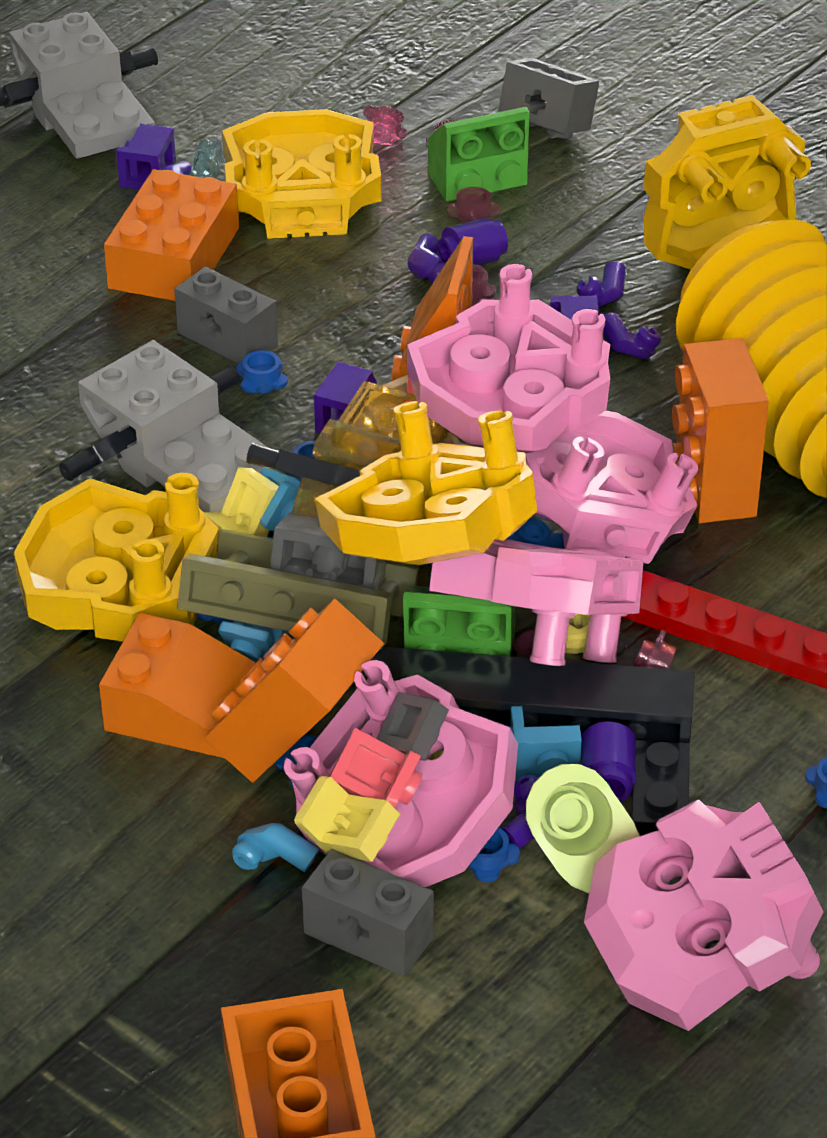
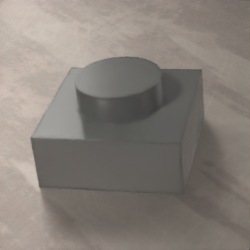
(413, 724)

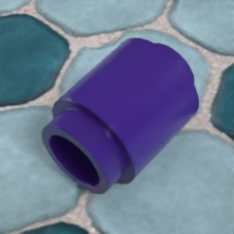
(488, 240)
(612, 753)

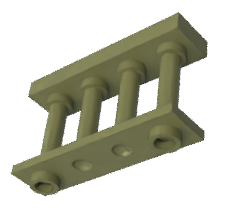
(246, 590)

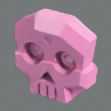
(515, 360)
(614, 487)
(555, 587)
(459, 795)
(733, 889)

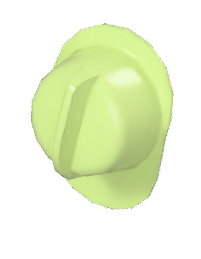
(576, 820)

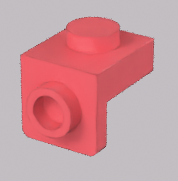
(376, 770)

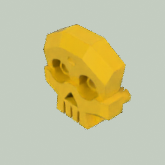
(735, 168)
(302, 170)
(432, 498)
(112, 554)

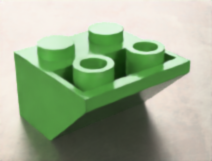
(480, 153)
(457, 623)

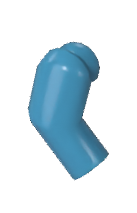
(271, 842)

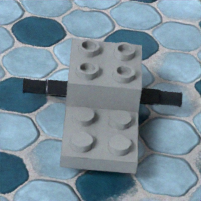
(77, 83)
(163, 423)

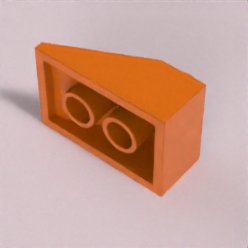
(442, 303)
(169, 683)

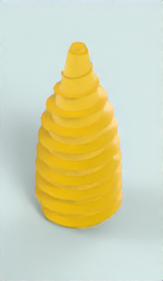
(772, 293)

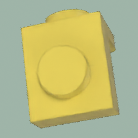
(245, 503)
(345, 821)

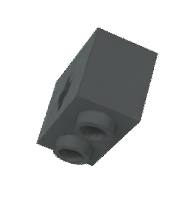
(552, 94)
(225, 315)
(307, 550)
(368, 912)

